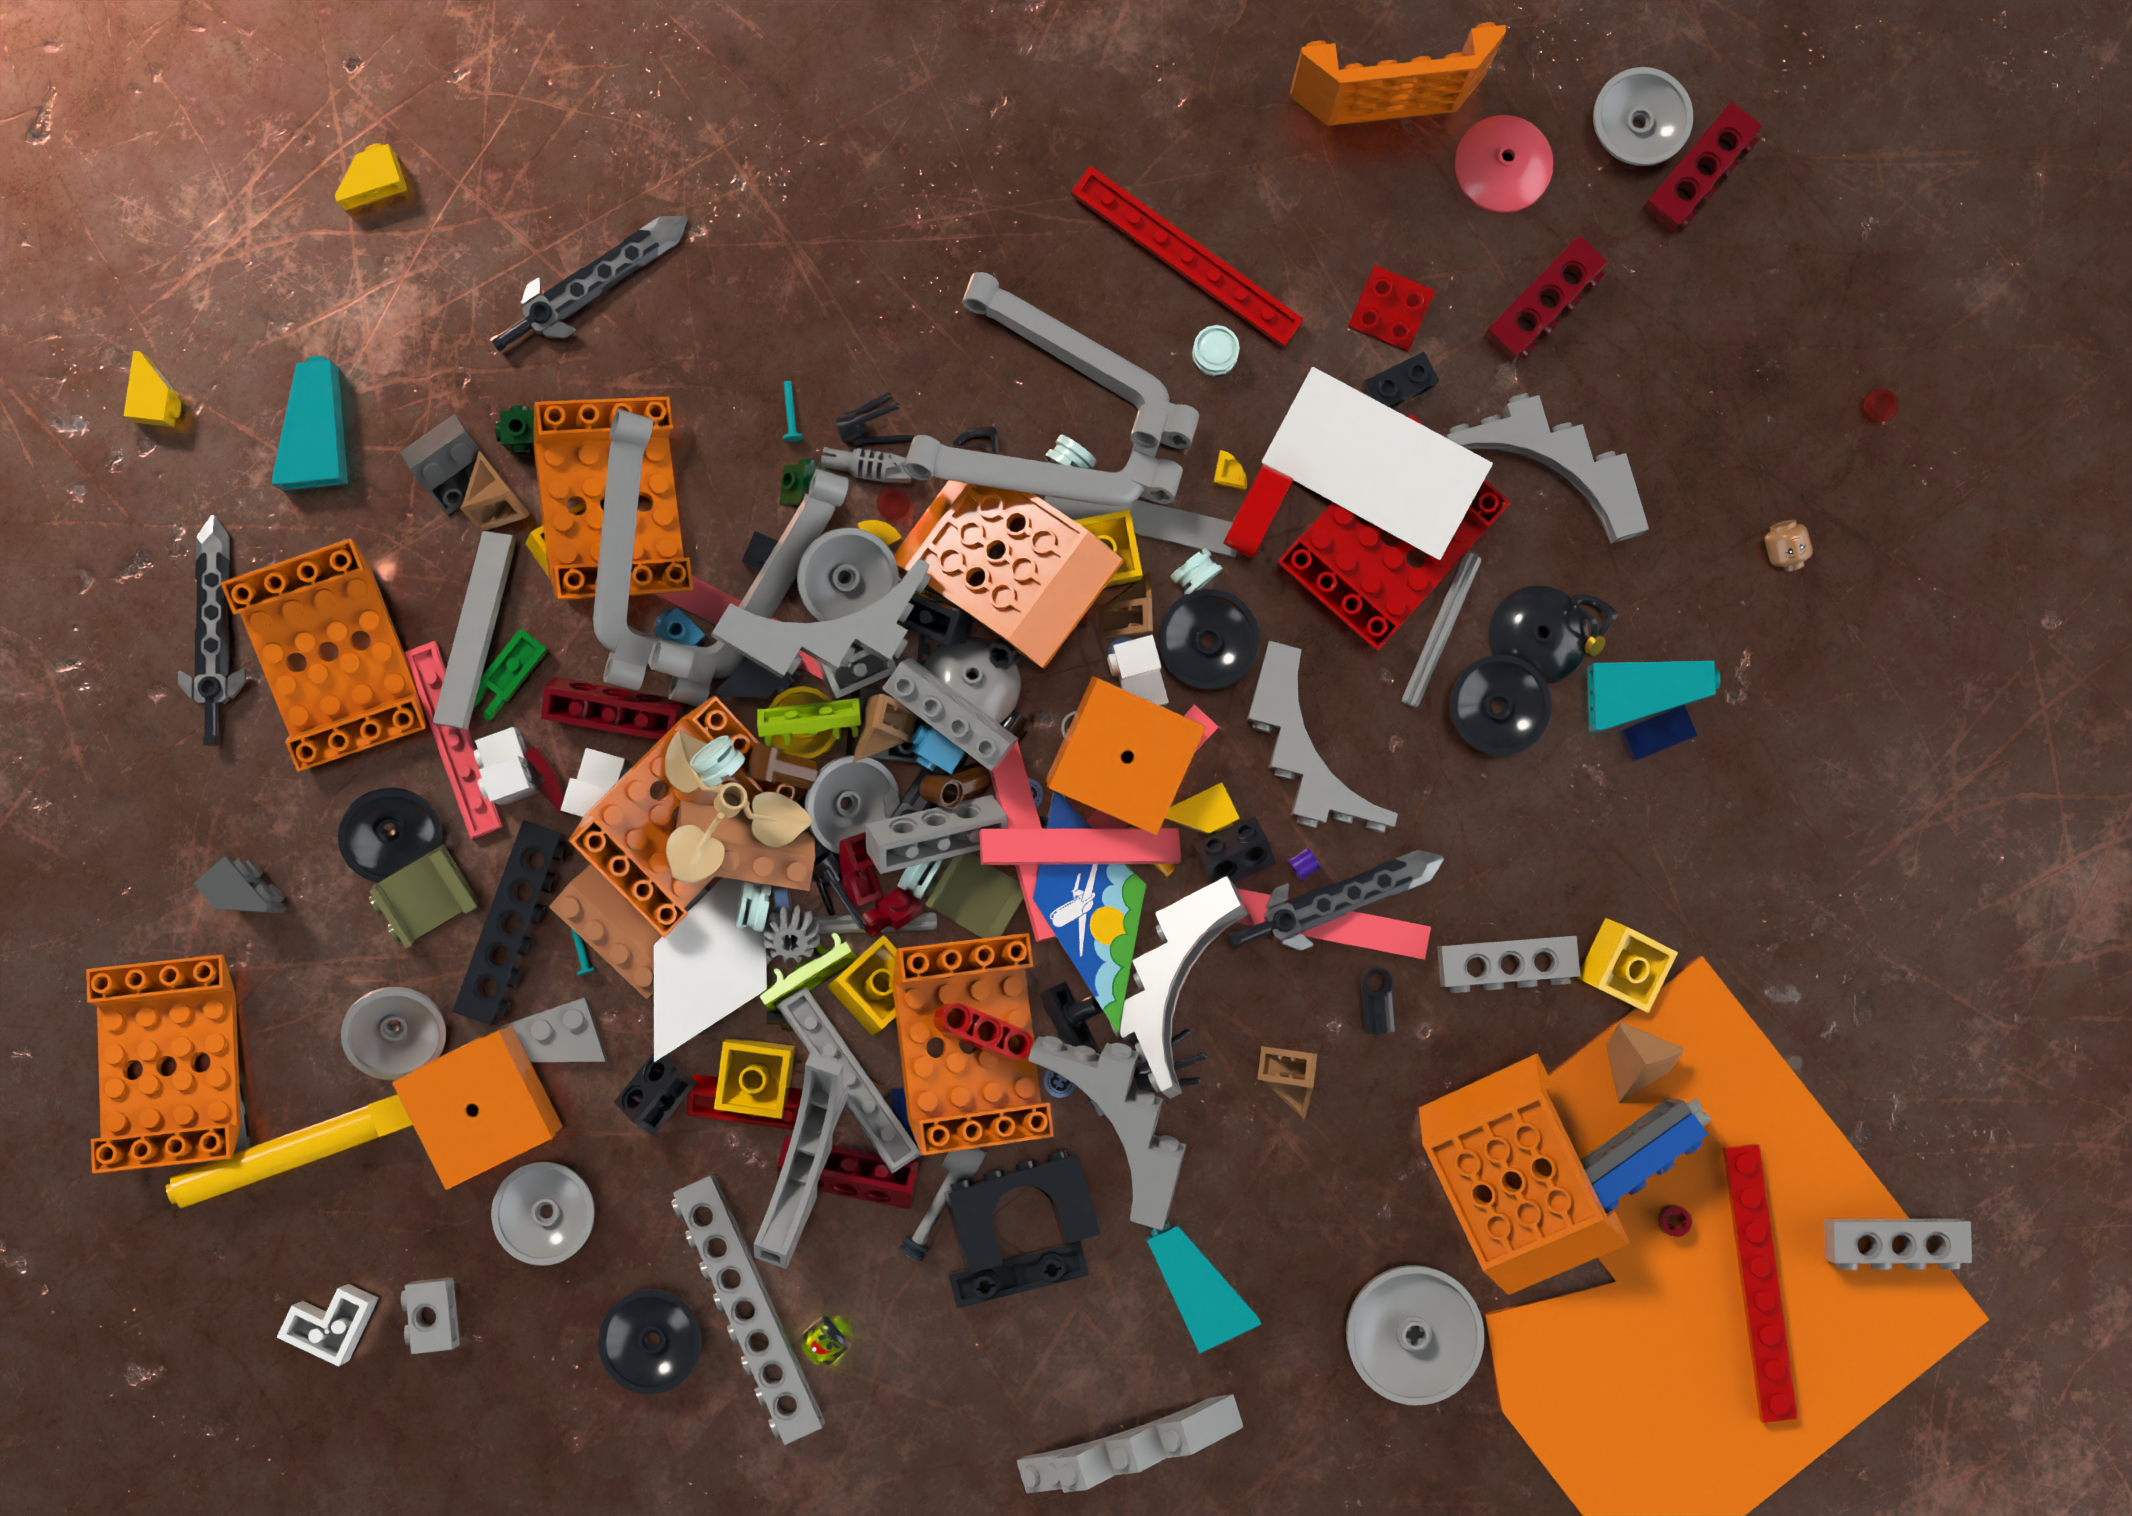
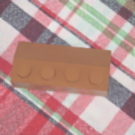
(749, 859)
(610, 927)

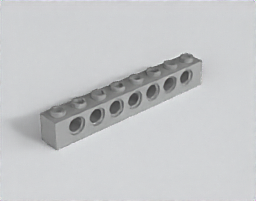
(783, 1424)

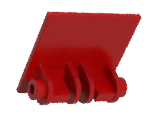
(1391, 307)

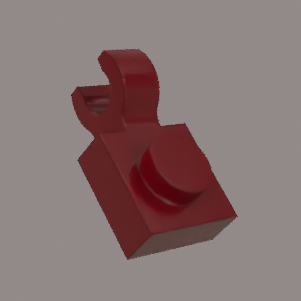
(893, 909)

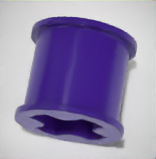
(1304, 864)

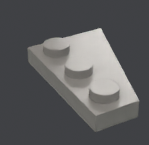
(560, 1034)

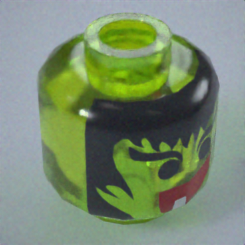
(826, 1339)

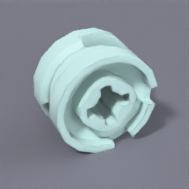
(1215, 350)
(1070, 454)
(1196, 572)
(717, 761)
(914, 876)
(756, 907)

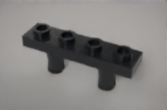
(1070, 1019)
(1020, 1274)

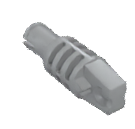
(867, 464)

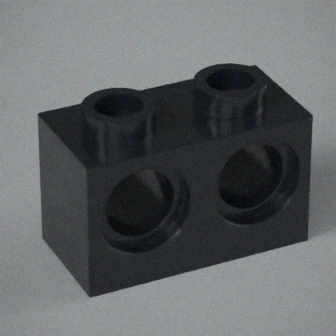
(1402, 382)
(1235, 852)
(655, 1093)

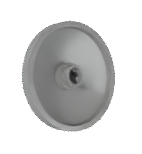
(1415, 1335)

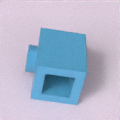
(679, 628)
(935, 749)

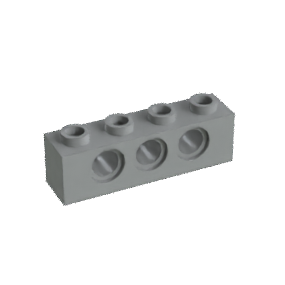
(950, 713)
(932, 833)
(1560, 950)
(1951, 1233)

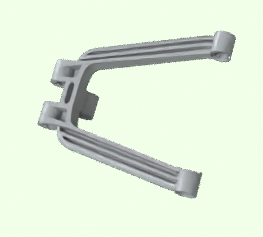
(1155, 421)
(632, 649)

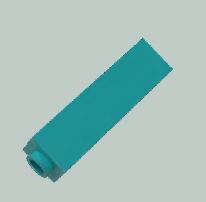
(312, 432)
(1641, 689)
(1203, 1296)

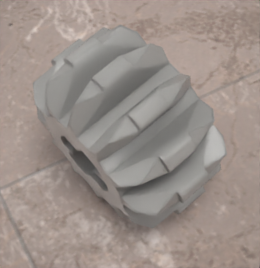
(791, 934)

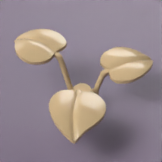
(695, 854)

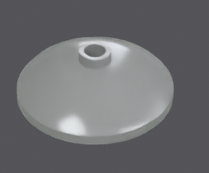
(1654, 100)
(854, 550)
(993, 691)
(864, 787)
(389, 1049)
(520, 1220)

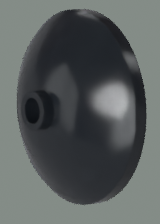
(1212, 615)
(1515, 627)
(1519, 691)
(380, 852)
(630, 1355)

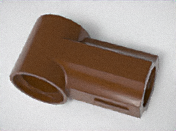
(774, 766)
(950, 789)

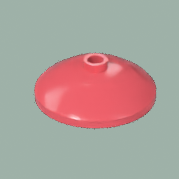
(1498, 183)

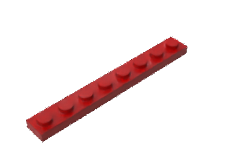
(1187, 256)
(1759, 1283)

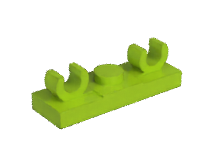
(809, 719)
(809, 973)

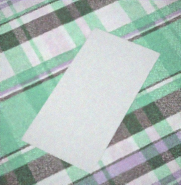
(1377, 463)

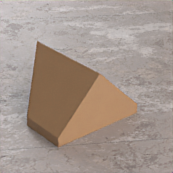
(490, 499)
(1128, 612)
(884, 726)
(1638, 1059)
(1289, 1075)

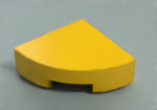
(1229, 472)
(882, 530)

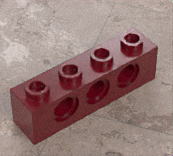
(1731, 125)
(1577, 258)
(609, 708)
(863, 1176)

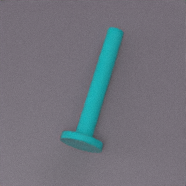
(792, 435)
(586, 970)

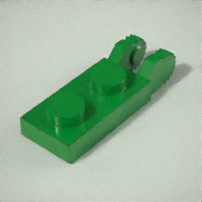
(509, 671)

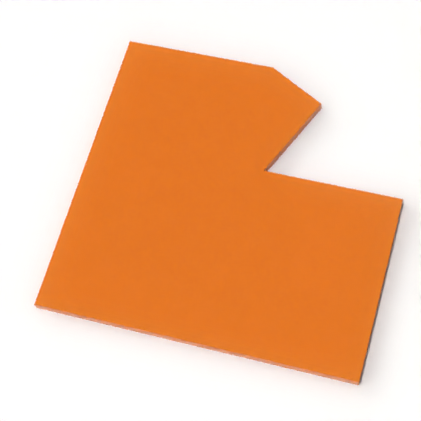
(1648, 1380)

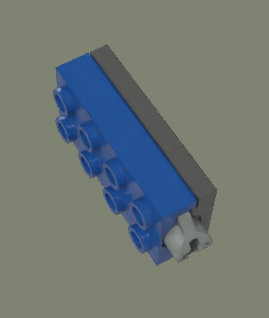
(1645, 1148)

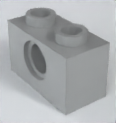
(440, 1297)

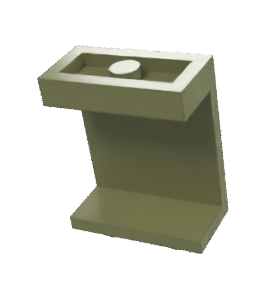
(975, 895)
(422, 896)

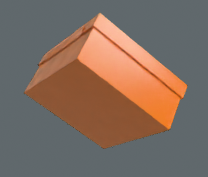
(1124, 755)
(478, 1106)

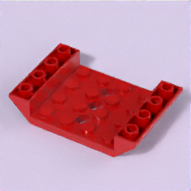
(1369, 581)

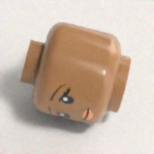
(1788, 545)

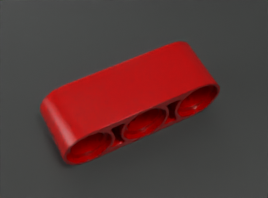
(1258, 511)
(999, 1031)

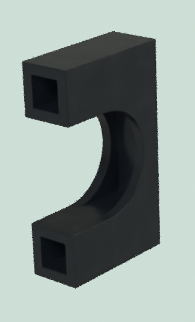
(973, 1205)

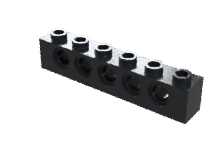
(471, 998)

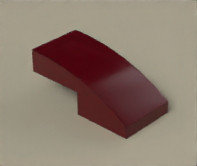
(553, 787)
(857, 871)

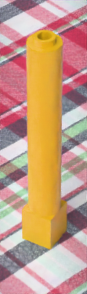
(288, 1152)

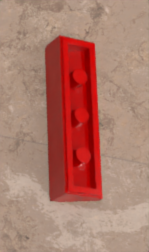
(702, 1102)

